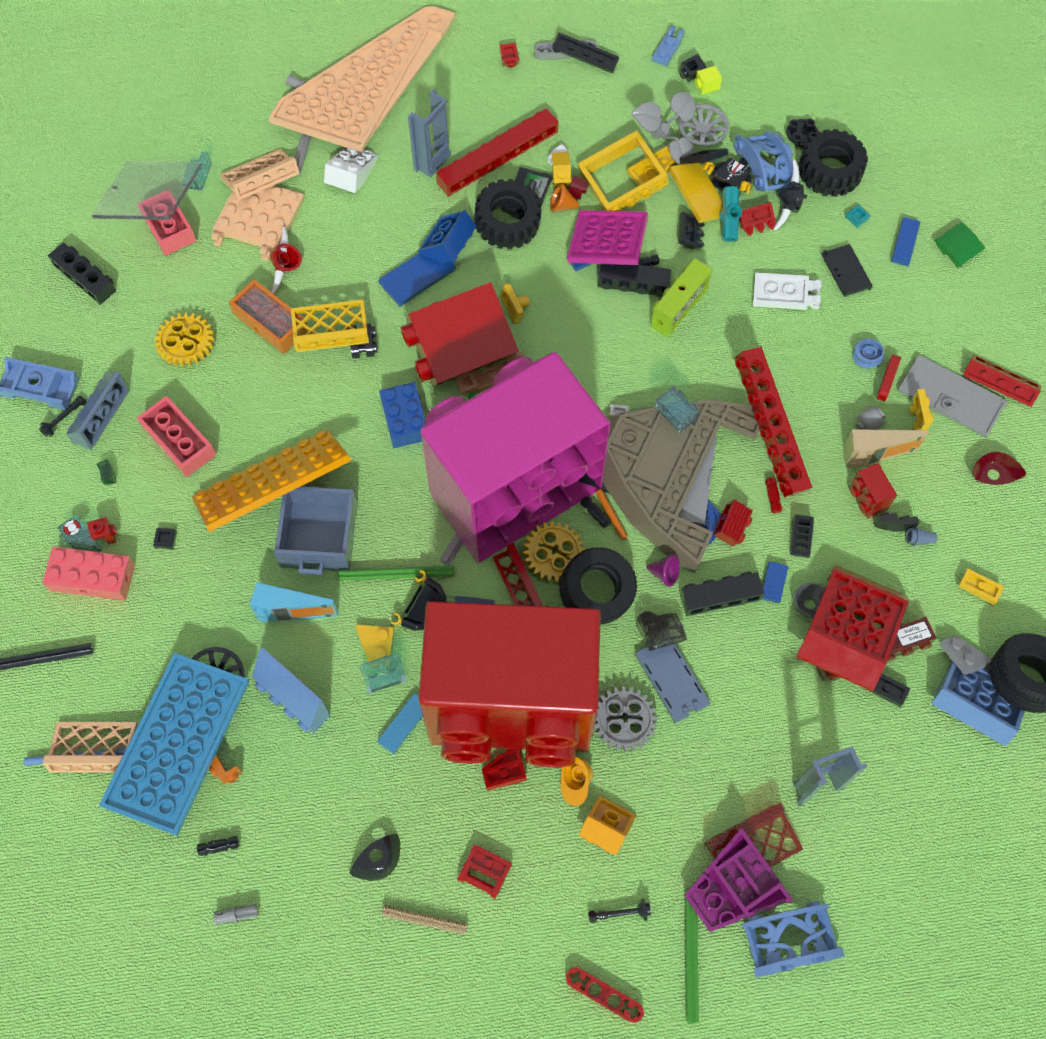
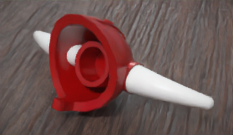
(284, 259)

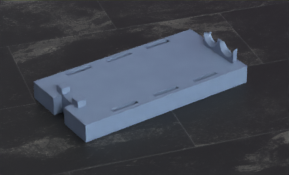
(674, 680)

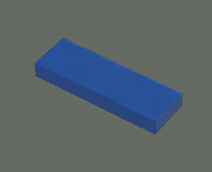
(905, 241)

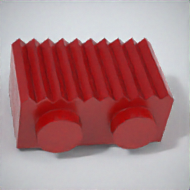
(733, 523)

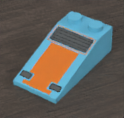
(286, 605)

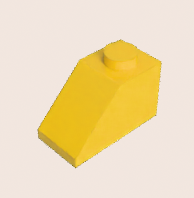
(561, 169)

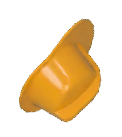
(576, 781)

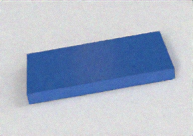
(414, 277)

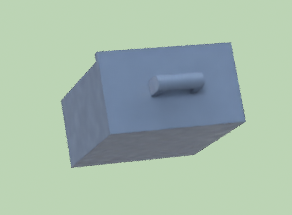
(316, 529)

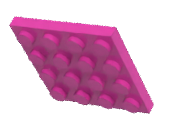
(608, 237)

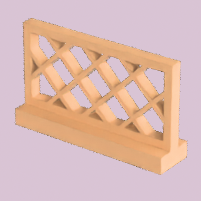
(267, 176)
(87, 763)

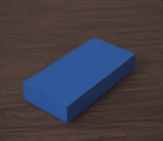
(774, 581)

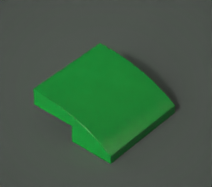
(960, 244)

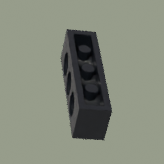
(82, 273)

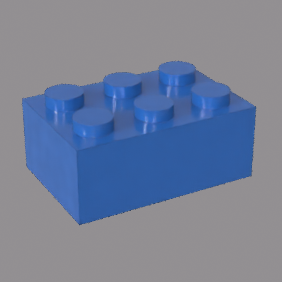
(403, 414)

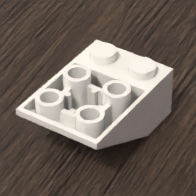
(349, 169)

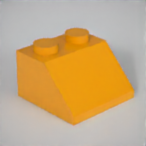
(607, 825)

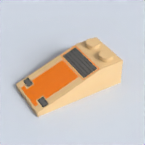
(874, 446)

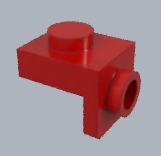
(509, 55)
(102, 528)

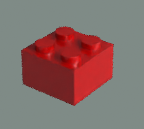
(872, 490)

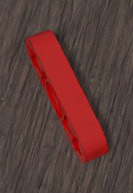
(888, 378)

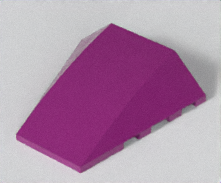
(736, 885)

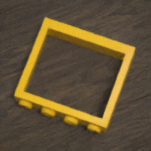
(610, 154)

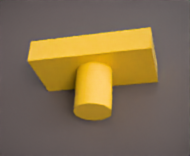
(513, 303)

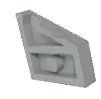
(964, 655)

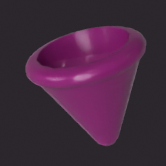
(666, 569)

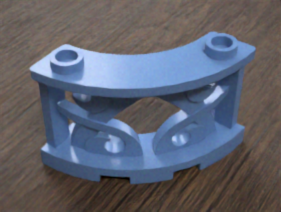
(772, 143)
(824, 950)

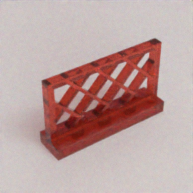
(753, 823)

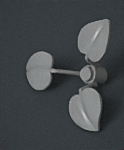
(649, 119)

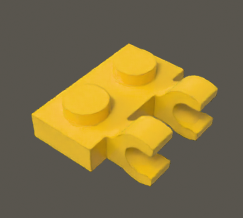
(921, 408)

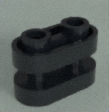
(370, 348)

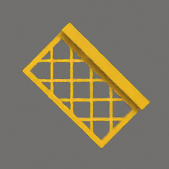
(328, 339)

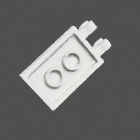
(785, 291)

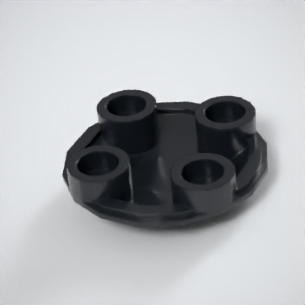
(800, 131)

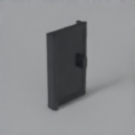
(850, 273)

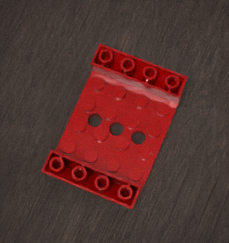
(853, 646)

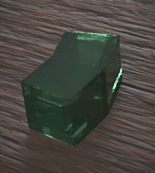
(107, 472)

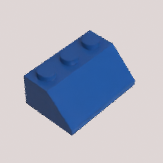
(448, 237)

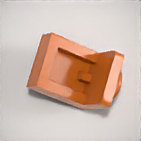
(219, 770)

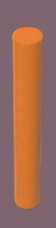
(611, 514)

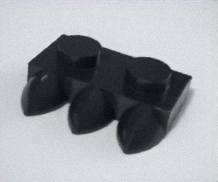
(689, 231)

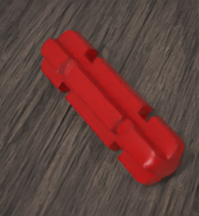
(773, 494)

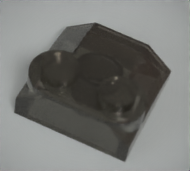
(660, 629)

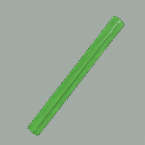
(391, 573)
(692, 990)

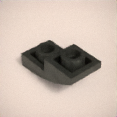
(891, 522)

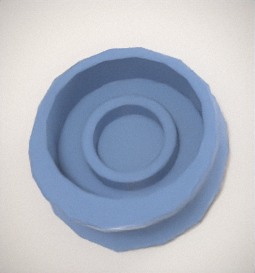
(868, 353)

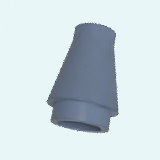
(919, 536)

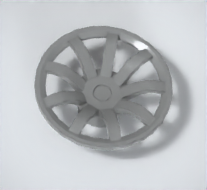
(704, 129)

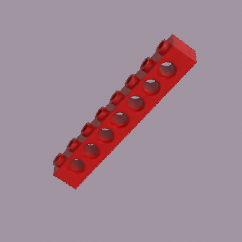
(775, 412)

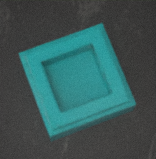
(857, 216)

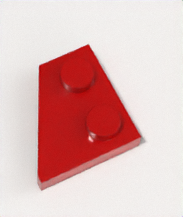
(504, 770)

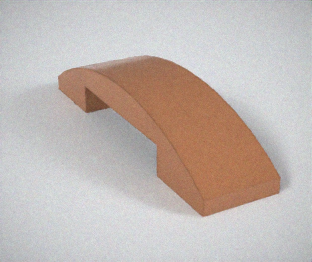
(483, 379)

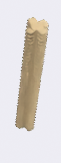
(424, 920)

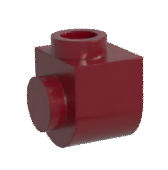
(578, 187)

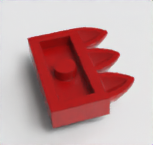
(757, 217)

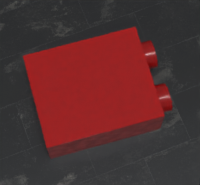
(459, 335)

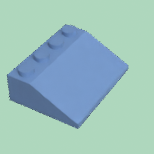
(289, 692)
(978, 704)

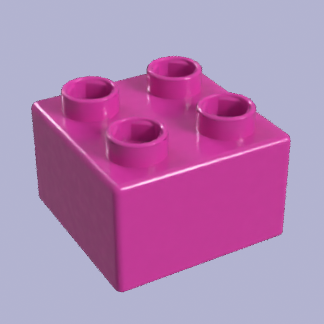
(514, 453)

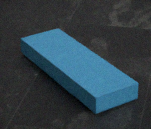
(401, 725)

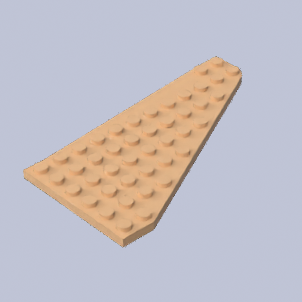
(360, 90)

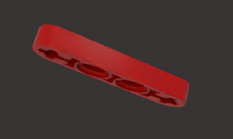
(602, 998)

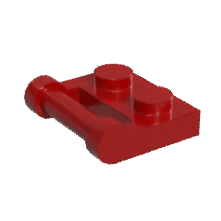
(487, 864)

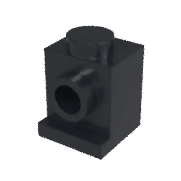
(694, 64)

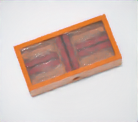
(266, 315)

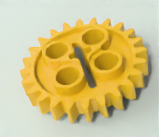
(184, 339)
(561, 537)

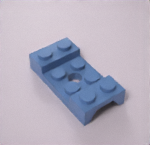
(54, 384)

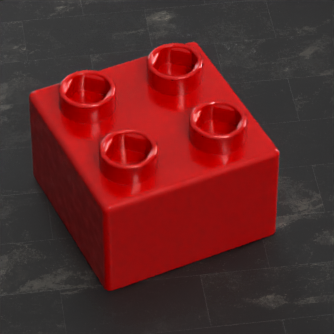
(510, 680)

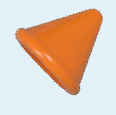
(562, 200)

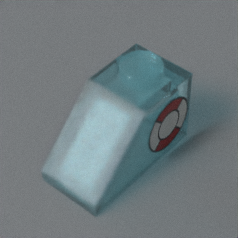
(77, 535)

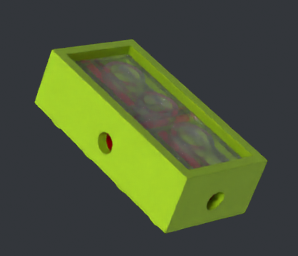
(681, 297)

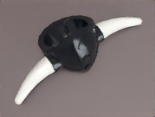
(791, 196)

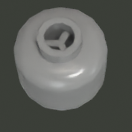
(870, 418)

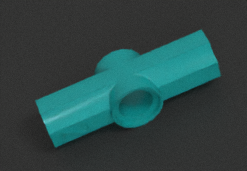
(730, 221)

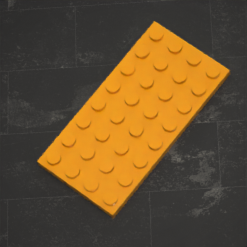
(269, 479)

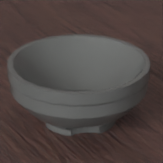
(808, 591)

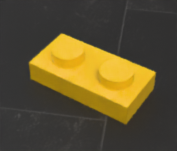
(981, 586)

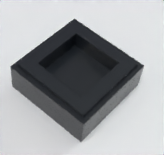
(165, 538)

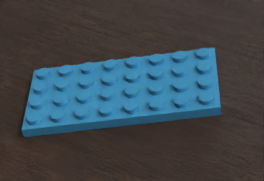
(174, 744)

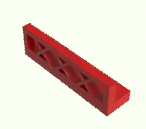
(1002, 380)
(522, 574)

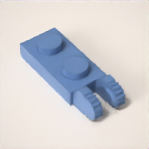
(668, 47)

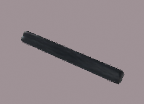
(46, 656)

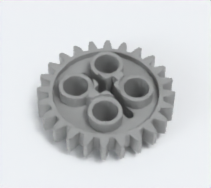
(625, 737)

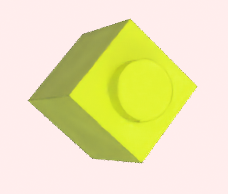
(708, 80)

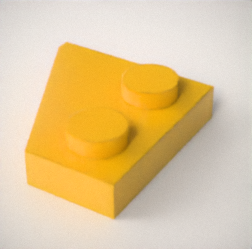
(376, 640)

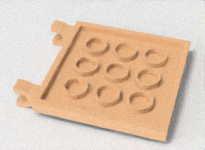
(258, 218)

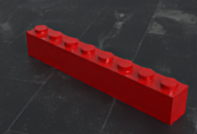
(497, 152)

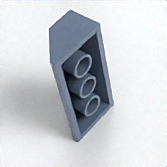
(98, 410)

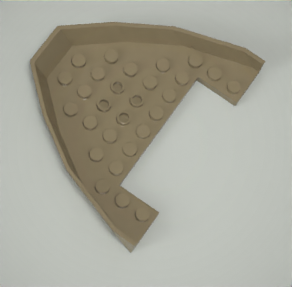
(655, 466)

